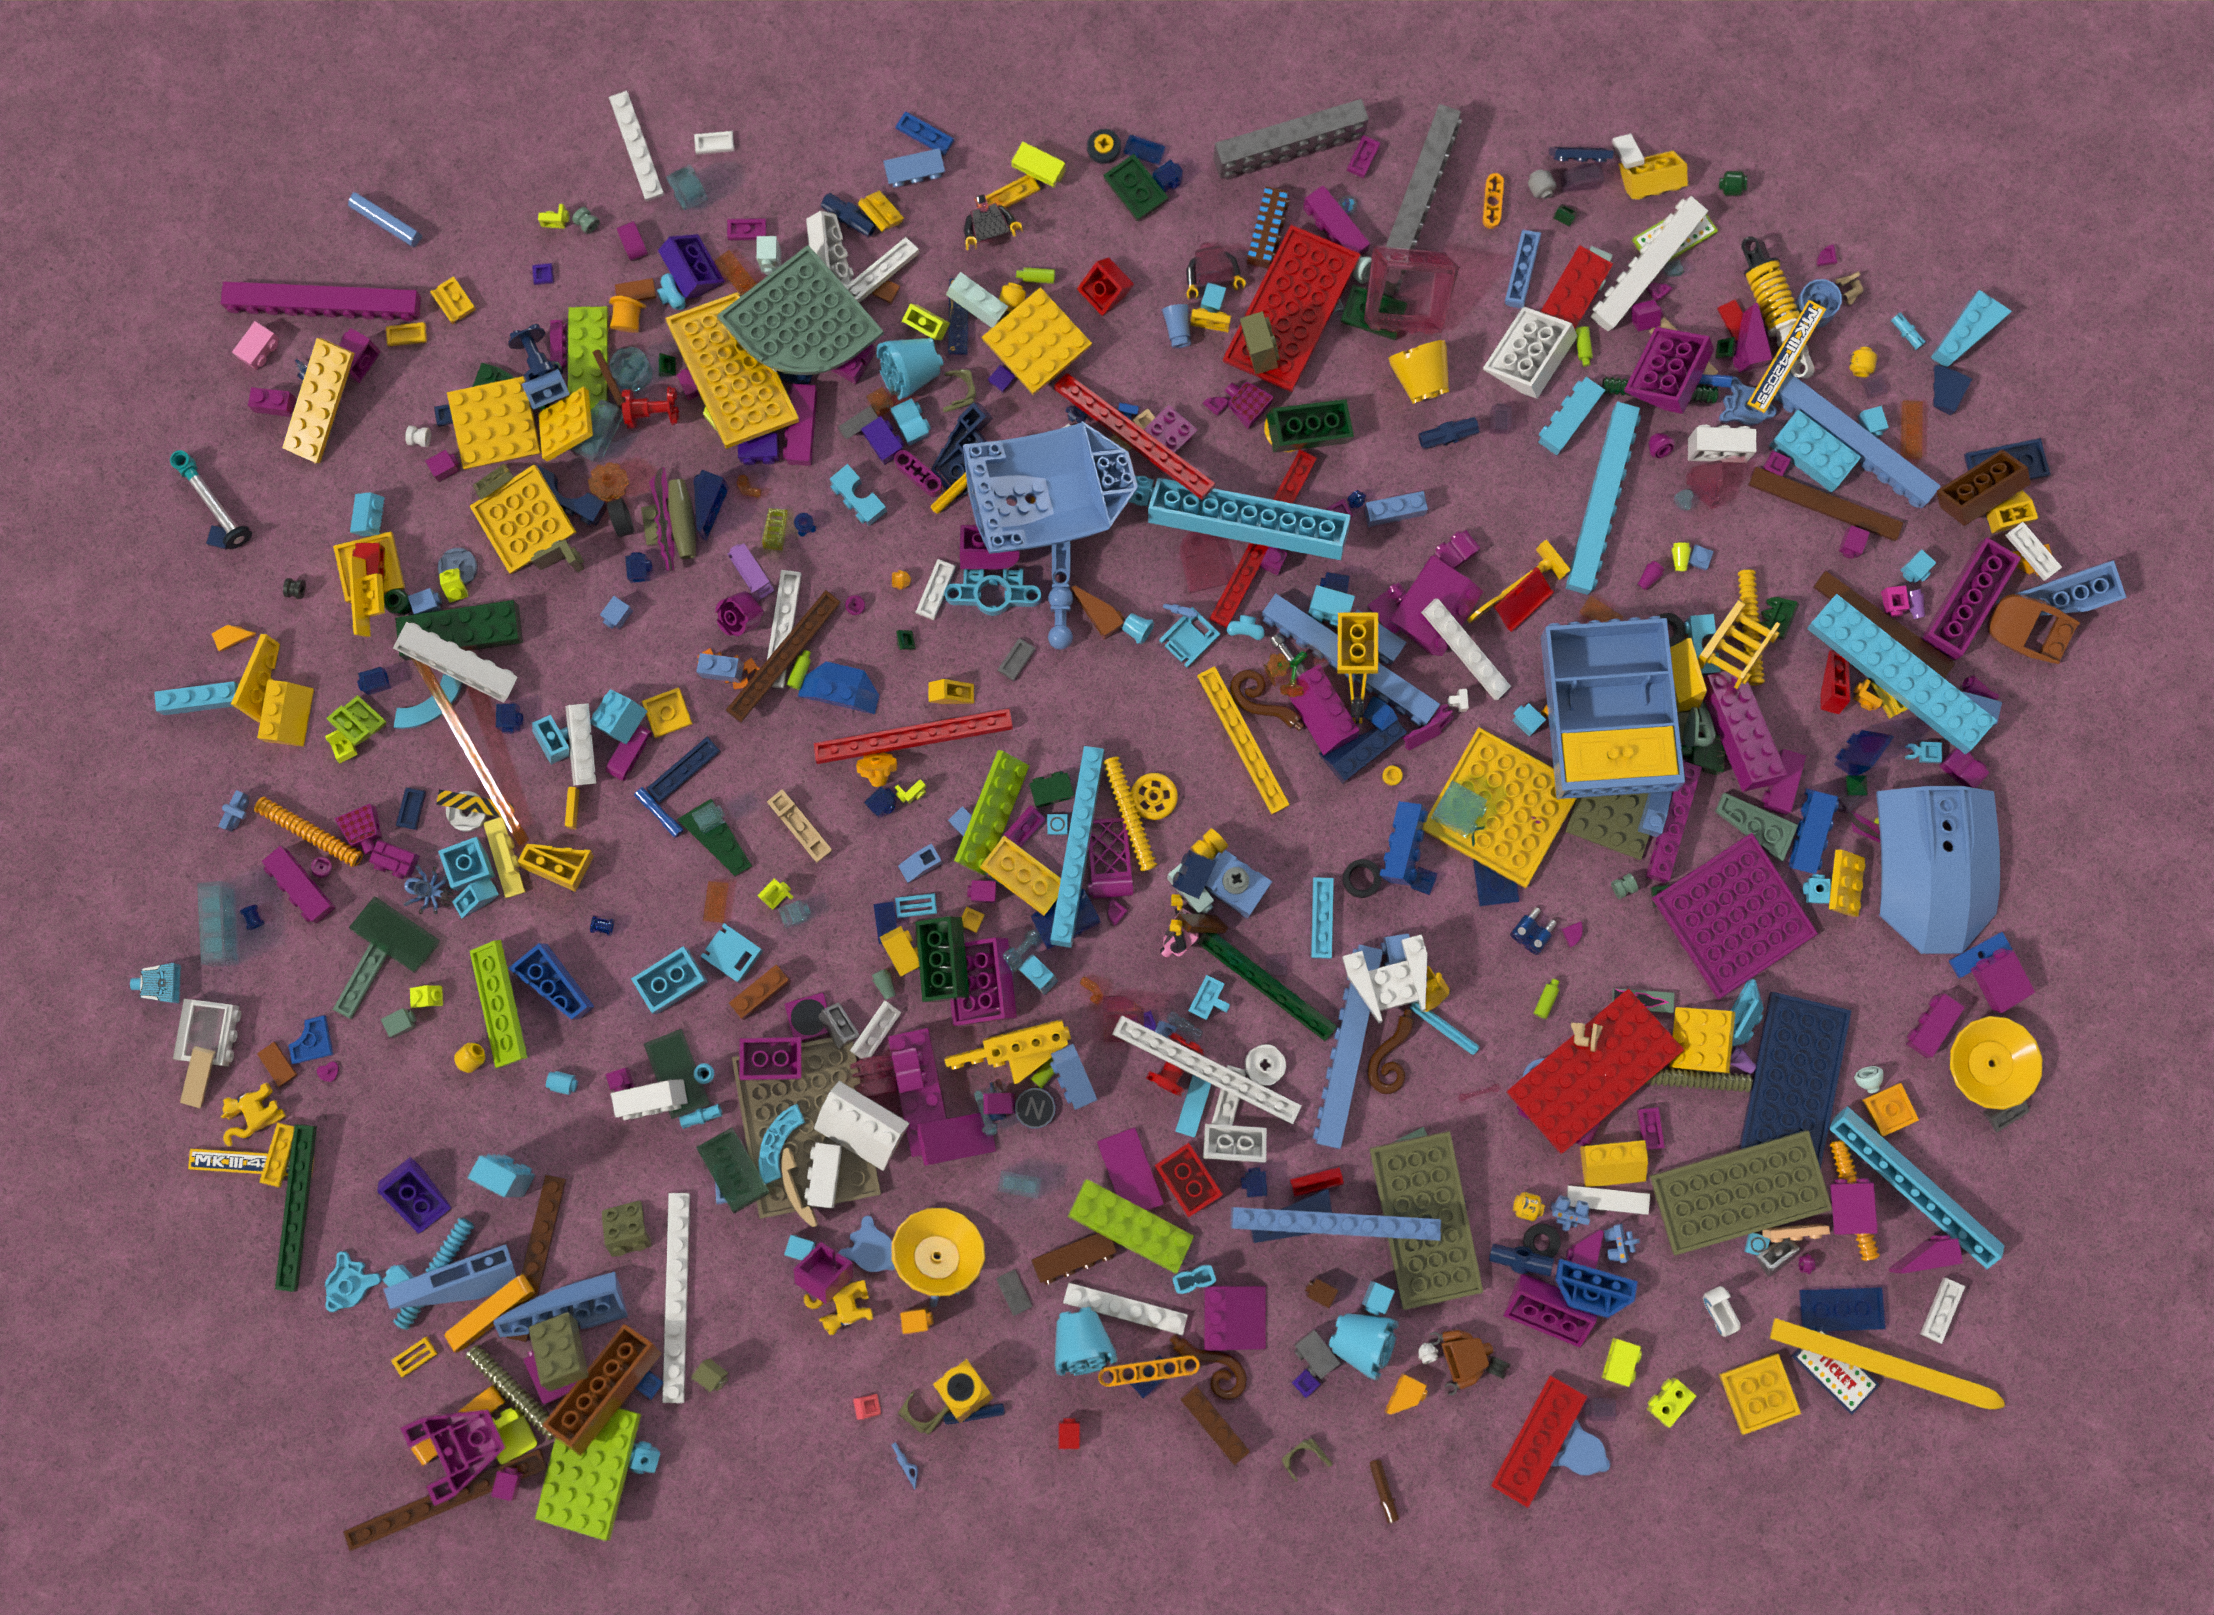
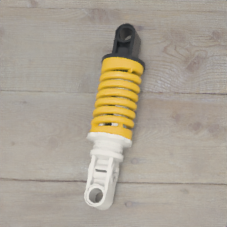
(1774, 298)

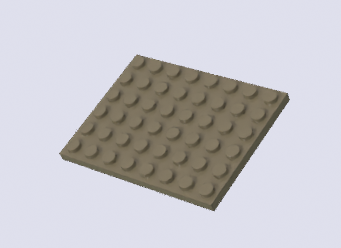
(766, 1099)

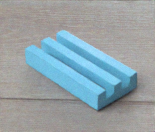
(920, 905)

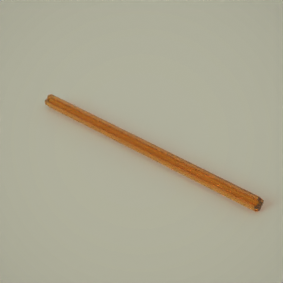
(472, 752)

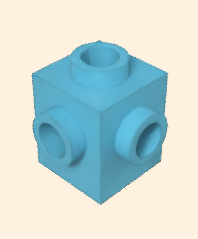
(1144, 491)
(1812, 894)
(644, 1458)

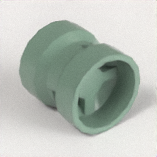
(585, 220)
(1622, 887)

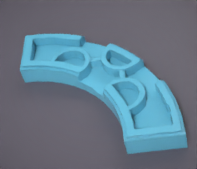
(429, 709)
(774, 1140)

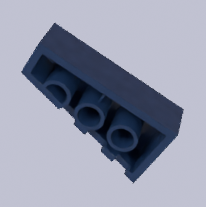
(1315, 1203)

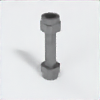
(1278, 641)

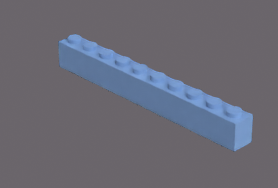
(1874, 454)
(1324, 645)
(1345, 1060)
(1335, 1223)

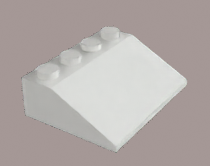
(1531, 351)
(860, 1125)

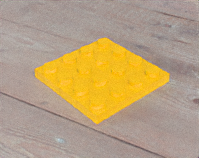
(1036, 341)
(493, 423)
(522, 518)

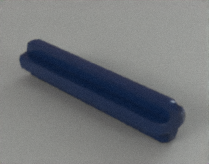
(981, 1413)

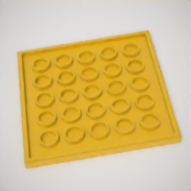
(1514, 791)

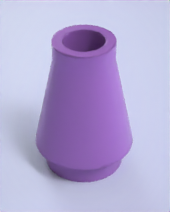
(1916, 603)
(1741, 1060)

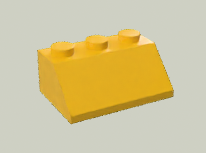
(1658, 174)
(1687, 676)
(285, 713)
(1614, 1163)

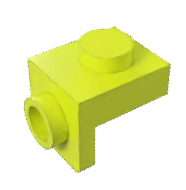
(453, 585)
(341, 746)
(917, 791)
(775, 893)
(426, 996)

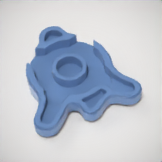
(1737, 408)
(871, 1248)
(1582, 1452)

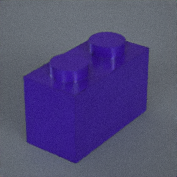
(882, 439)
(760, 449)

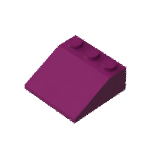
(1234, 1317)

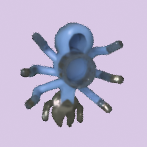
(426, 889)

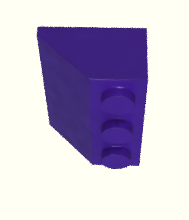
(690, 265)

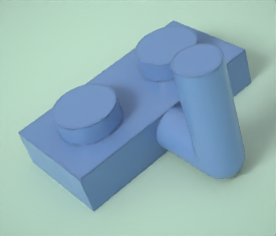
(234, 812)

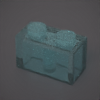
(1019, 1184)

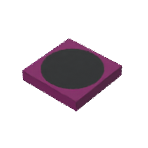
(804, 1016)

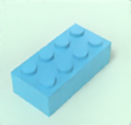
(1815, 451)
(502, 1175)

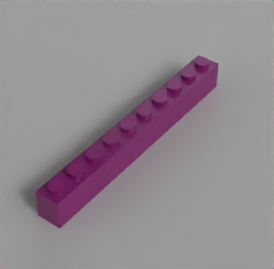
(320, 300)

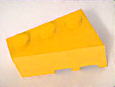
(556, 864)

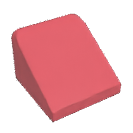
(867, 1406)

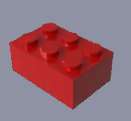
(1188, 1180)

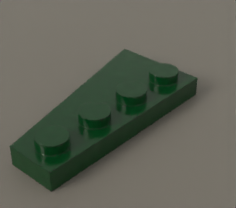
(719, 842)

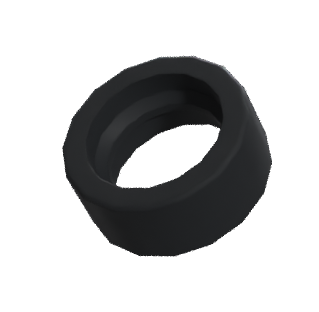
(620, 517)
(1361, 893)

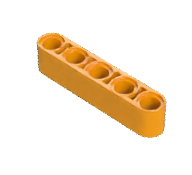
(483, 1317)
(1139, 1375)
(488, 1399)

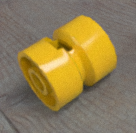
(1210, 845)

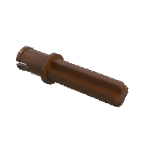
(1384, 1492)

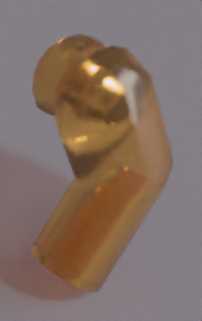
(745, 487)
(1093, 988)

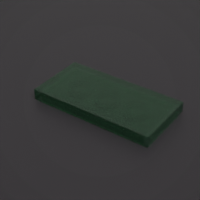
(394, 934)
(674, 1061)
(733, 1170)

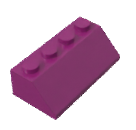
(1323, 711)
(1547, 1311)

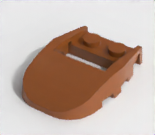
(2015, 619)

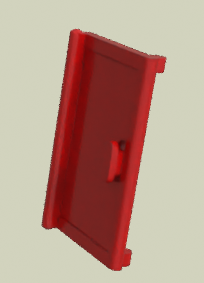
(1529, 596)

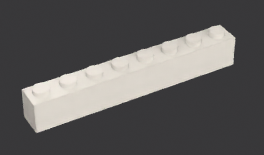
(1649, 263)

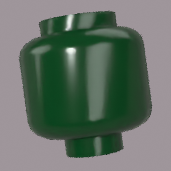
(1733, 183)
(397, 602)

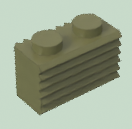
(710, 1375)

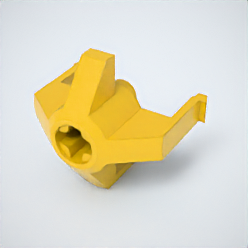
(1435, 993)

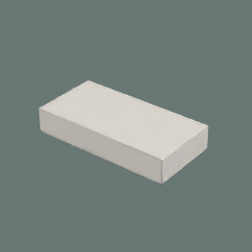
(714, 142)
(1628, 151)

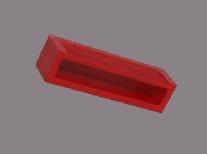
(1316, 1181)

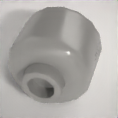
(1542, 184)

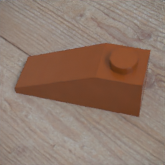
(1100, 613)

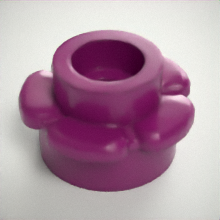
(1809, 1264)

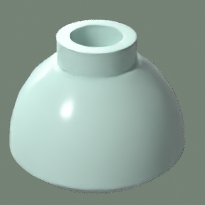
(1362, 270)
(1869, 1078)

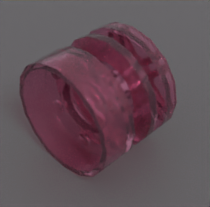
(874, 1076)

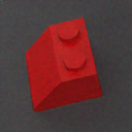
(1105, 285)

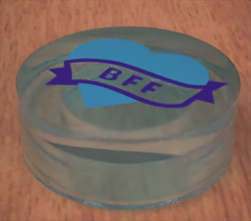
(1348, 204)

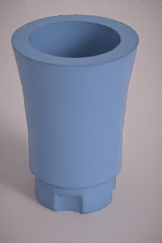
(1177, 325)

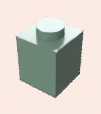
(399, 1022)

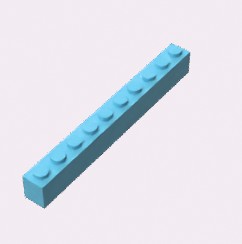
(1602, 498)
(1077, 847)
(1917, 1187)

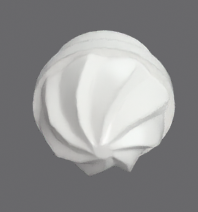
(1428, 1353)

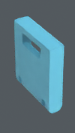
(1187, 641)
(728, 949)

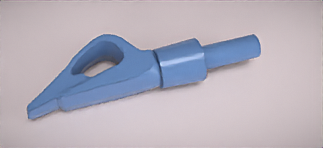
(1189, 613)
(905, 1465)

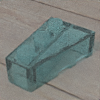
(605, 421)

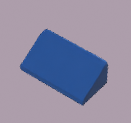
(1379, 714)

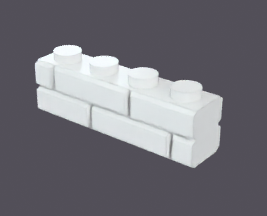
(580, 744)

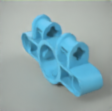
(974, 581)

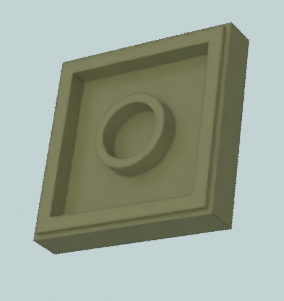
(492, 481)

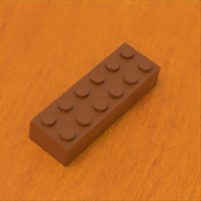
(600, 1395)

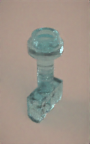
(1014, 955)
(990, 1128)

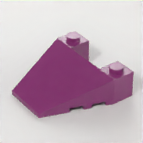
(463, 1444)

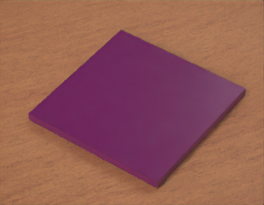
(1734, 915)

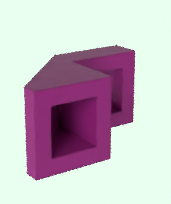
(999, 1103)

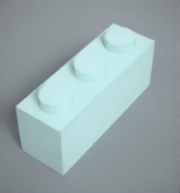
(976, 300)

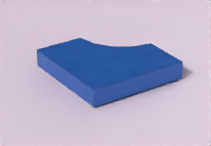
(313, 1042)

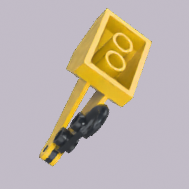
(1357, 653)

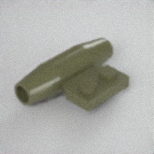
(681, 519)

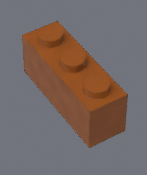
(759, 992)

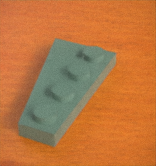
(1770, 830)

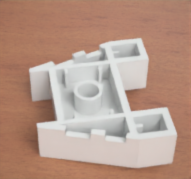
(1391, 984)

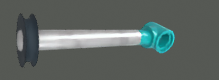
(235, 535)

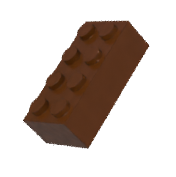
(1983, 487)

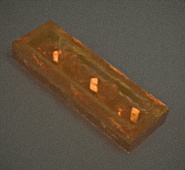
(1911, 429)

